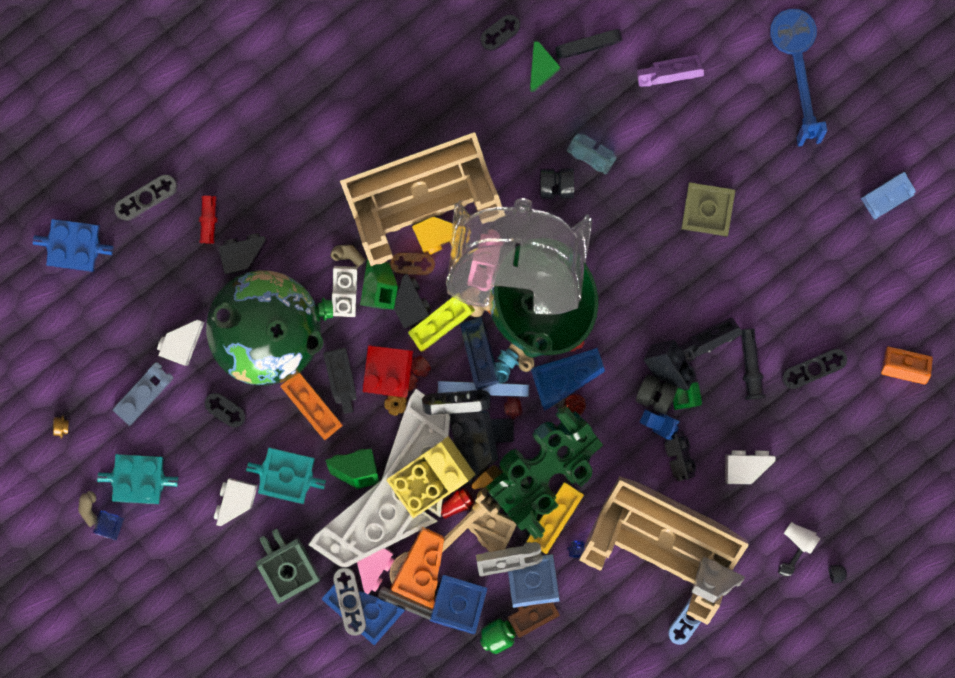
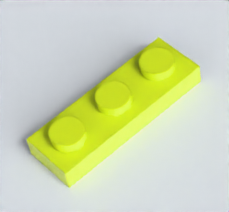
(440, 323)

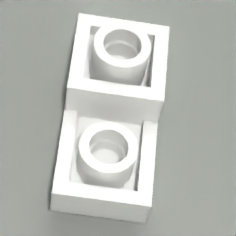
(344, 291)

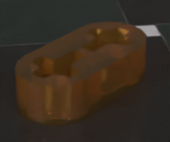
(412, 257)

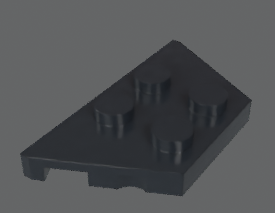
(474, 440)

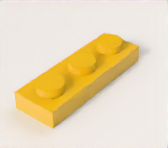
(553, 523)

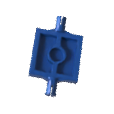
(73, 245)

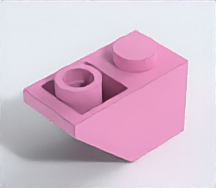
(372, 567)

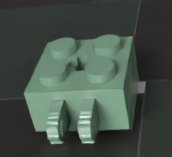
(274, 564)

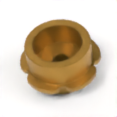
(395, 410)
(60, 426)

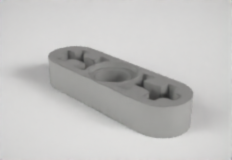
(359, 616)

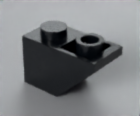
(241, 255)
(408, 304)
(670, 365)

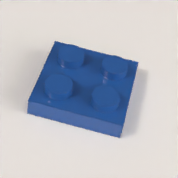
(458, 604)

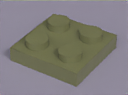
(708, 209)

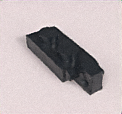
(711, 338)
(341, 378)

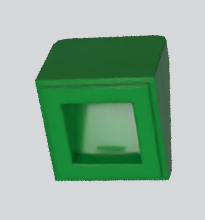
(687, 398)

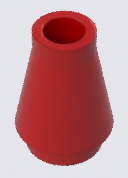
(457, 503)

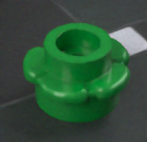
(325, 309)

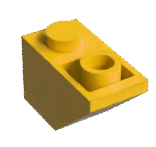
(433, 234)

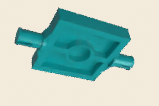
(286, 475)
(137, 479)

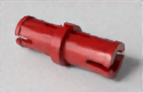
(208, 219)

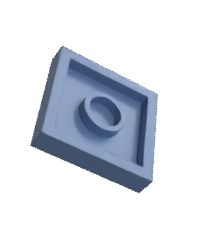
(534, 584)

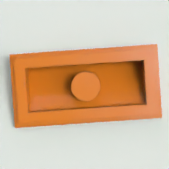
(907, 365)

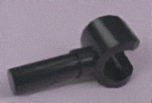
(788, 569)

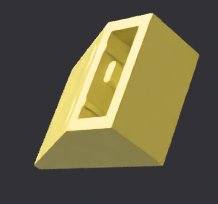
(431, 477)

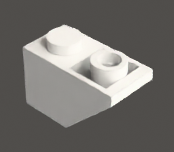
(746, 468)
(237, 499)

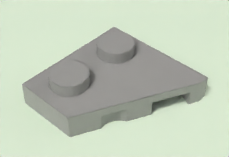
(714, 580)

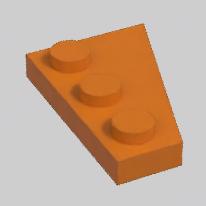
(420, 569)

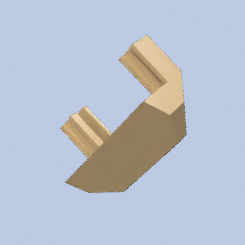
(416, 190)
(662, 534)

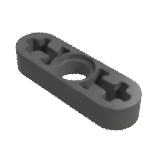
(158, 184)

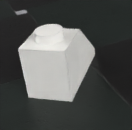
(180, 343)

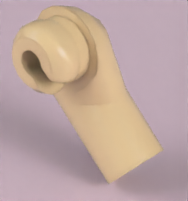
(525, 362)

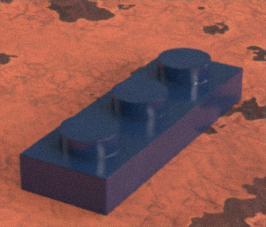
(479, 353)

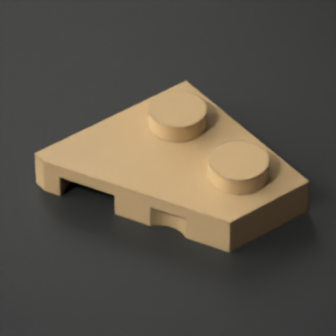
(493, 531)

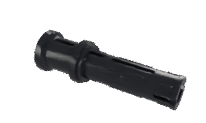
(752, 375)

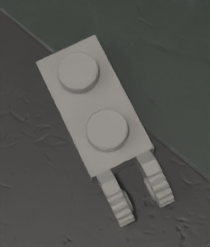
(509, 559)

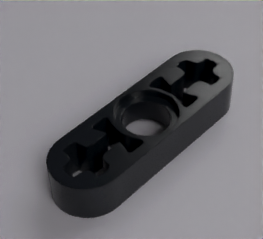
(588, 44)
(827, 356)
(466, 402)

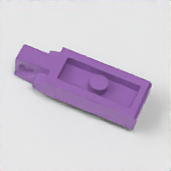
(671, 71)

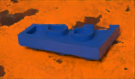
(565, 376)
(378, 613)

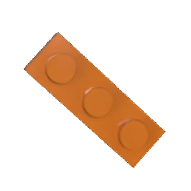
(311, 406)

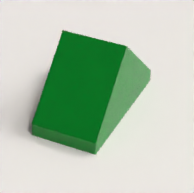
(542, 67)

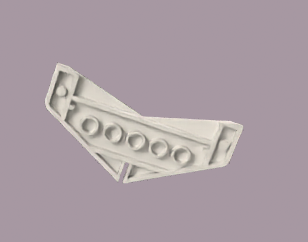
(379, 515)

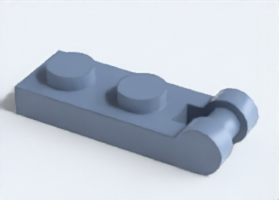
(142, 394)

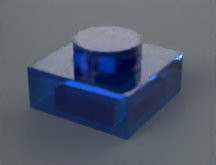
(108, 525)

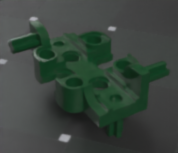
(523, 502)

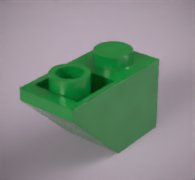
(379, 286)
(355, 469)

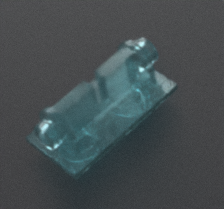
(599, 159)

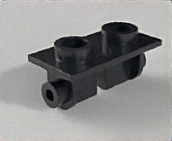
(684, 464)

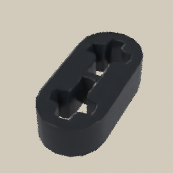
(496, 28)
(221, 414)

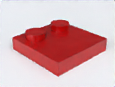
(387, 371)

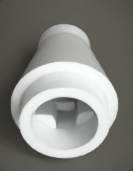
(802, 537)

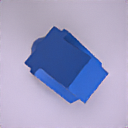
(661, 424)

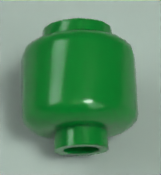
(497, 636)

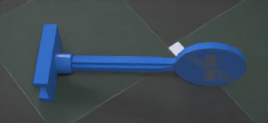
(793, 34)

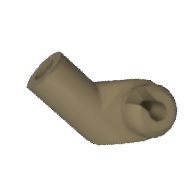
(344, 252)
(85, 507)

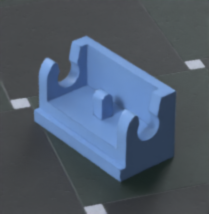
(888, 195)

